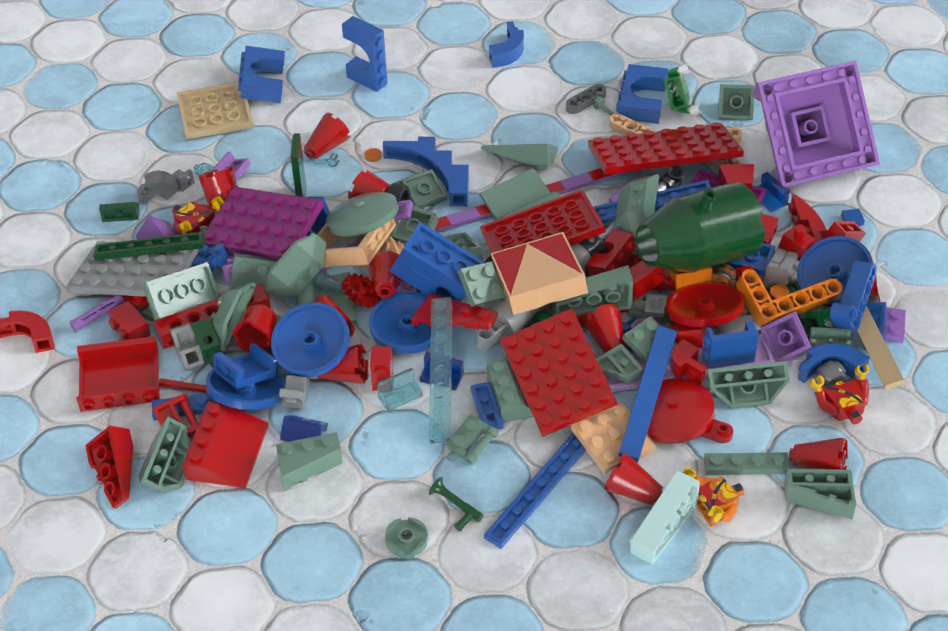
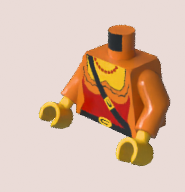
(716, 498)

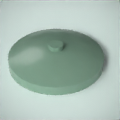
(362, 214)

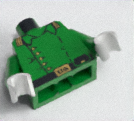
(678, 90)

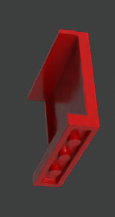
(118, 373)

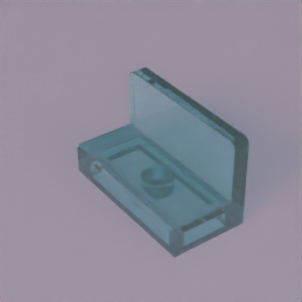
(398, 389)

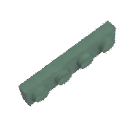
(746, 463)

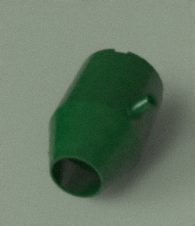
(702, 229)

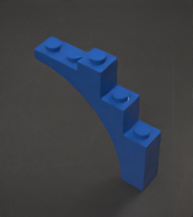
(424, 154)

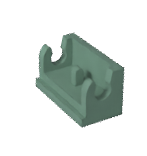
(823, 336)

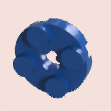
(213, 255)

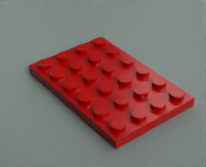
(565, 214)
(558, 372)

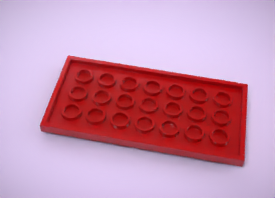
(664, 148)

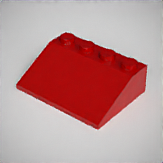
(224, 446)

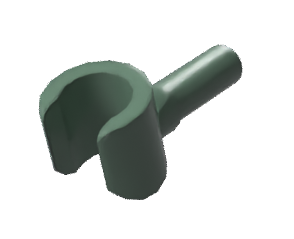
(599, 101)

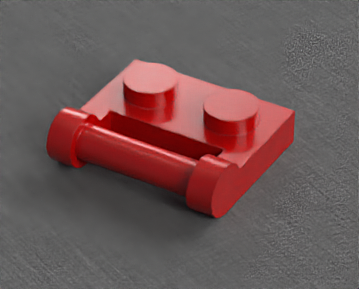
(168, 409)

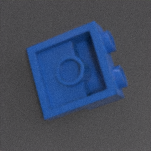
(758, 261)

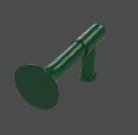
(439, 488)

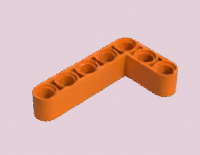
(787, 302)

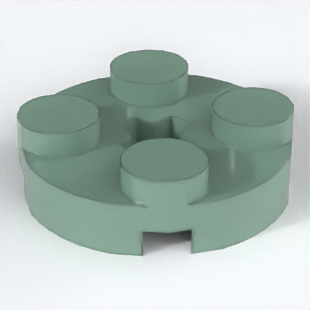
(410, 547)

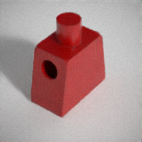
(736, 173)
(796, 240)

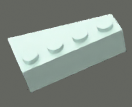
(665, 517)

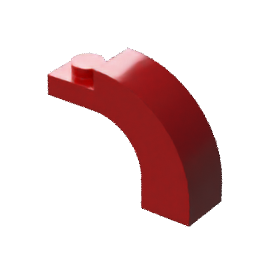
(30, 325)

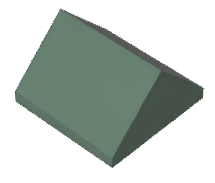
(735, 102)

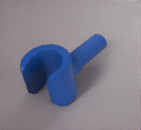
(626, 326)

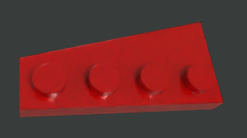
(462, 314)

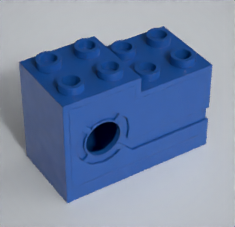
(432, 264)

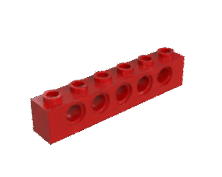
(197, 313)

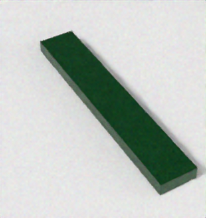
(149, 246)

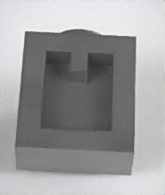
(185, 179)
(655, 305)

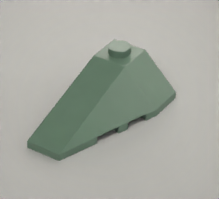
(533, 154)

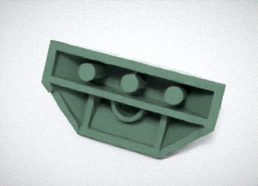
(636, 203)
(296, 267)
(230, 311)
(749, 383)
(165, 457)

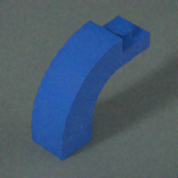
(508, 51)
(845, 355)

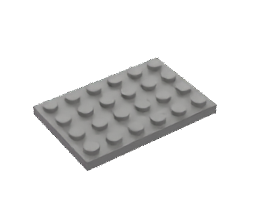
(126, 274)

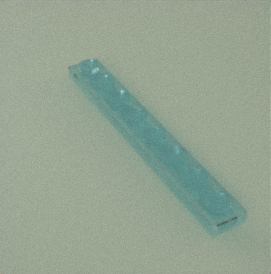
(440, 370)

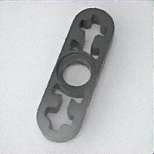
(577, 104)

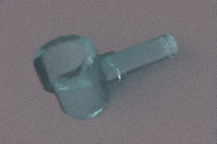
(331, 161)

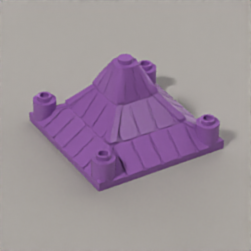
(817, 123)

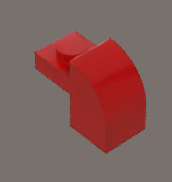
(686, 362)

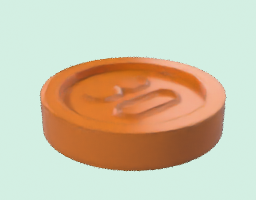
(373, 155)
(778, 291)

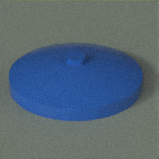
(831, 260)
(392, 324)
(310, 340)
(253, 396)

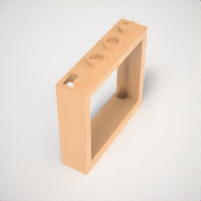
(355, 255)

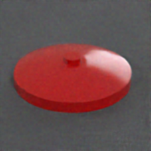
(705, 304)
(681, 412)

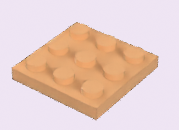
(604, 434)

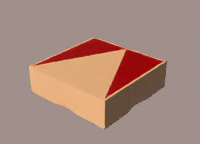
(539, 273)

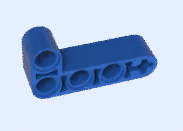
(855, 297)

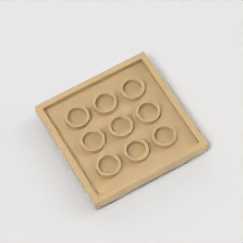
(213, 110)

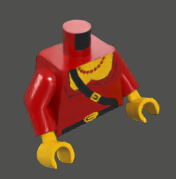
(193, 215)
(843, 398)

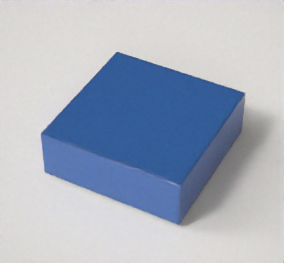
(853, 215)

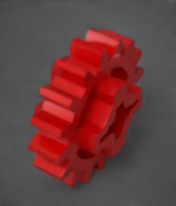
(360, 290)

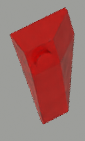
(112, 458)

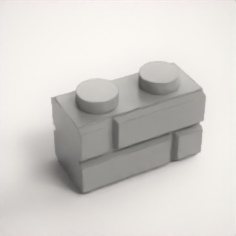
(782, 267)

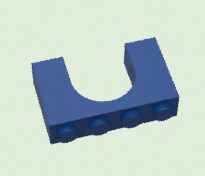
(372, 41)
(636, 79)
(257, 87)

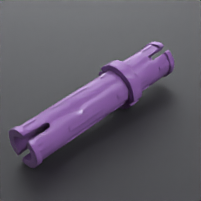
(96, 312)

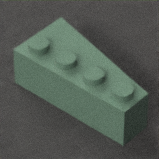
(604, 288)

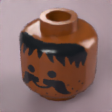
(724, 274)

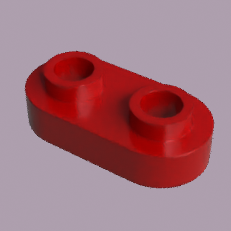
(719, 432)

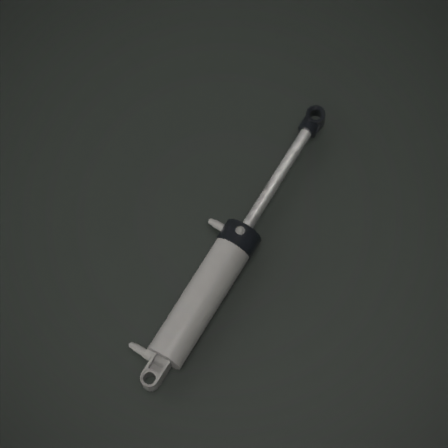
(509, 323)

